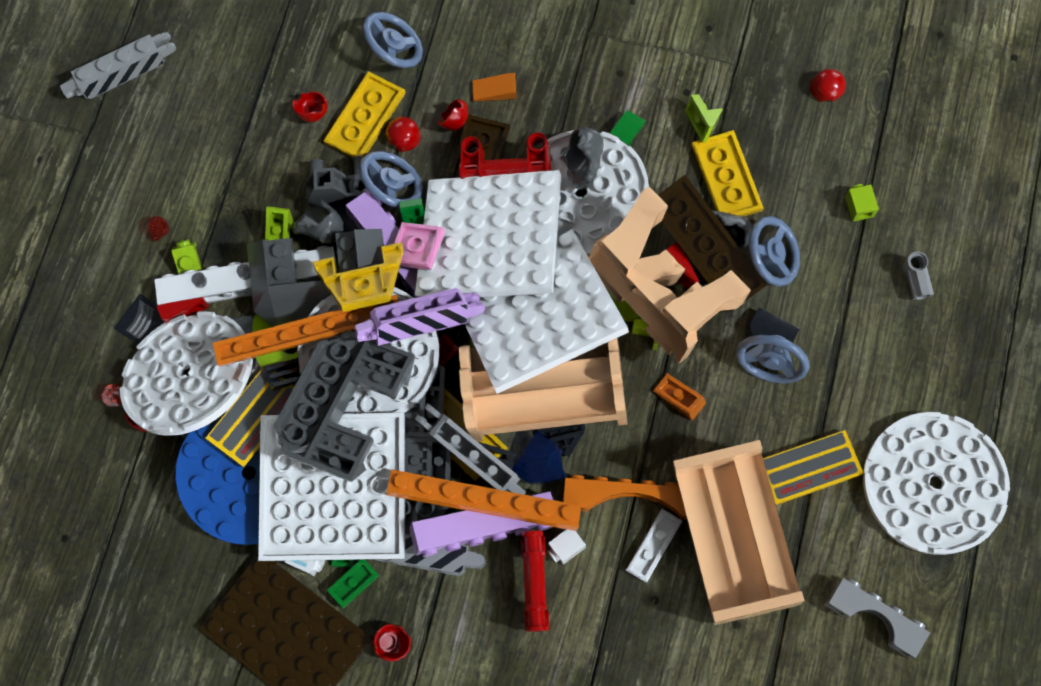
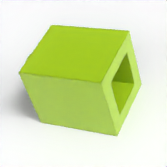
(861, 202)

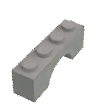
(904, 634)

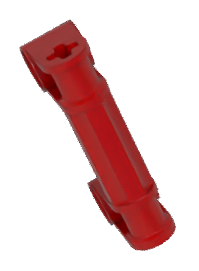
(475, 164)
(533, 554)

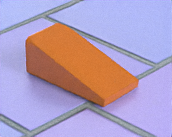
(495, 88)
(680, 396)

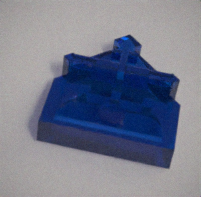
(540, 461)

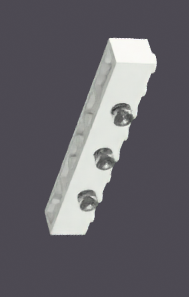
(232, 280)

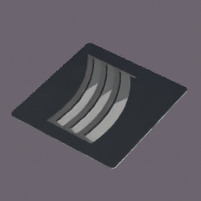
(139, 320)

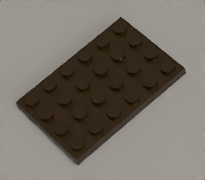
(284, 629)

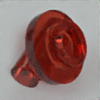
(158, 227)
(111, 395)

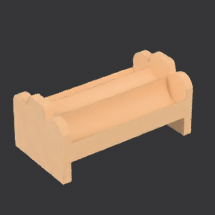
(569, 394)
(737, 533)

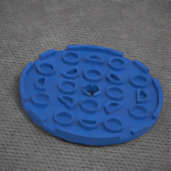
(216, 491)

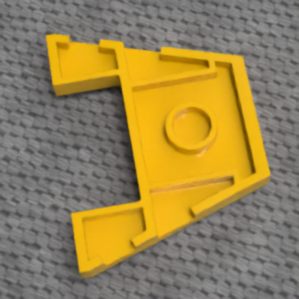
(365, 285)

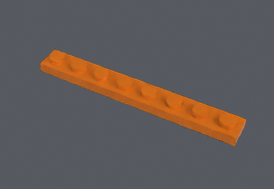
(291, 334)
(483, 500)

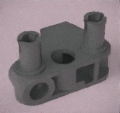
(332, 184)

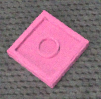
(419, 244)

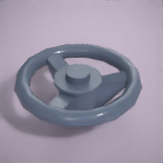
(389, 42)
(388, 181)
(772, 253)
(774, 355)

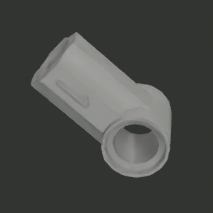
(918, 278)

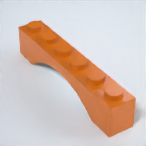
(593, 492)

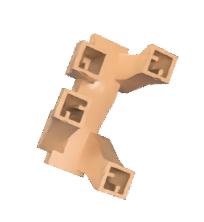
(639, 282)

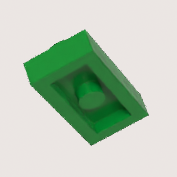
(353, 583)

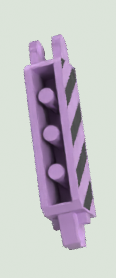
(419, 316)

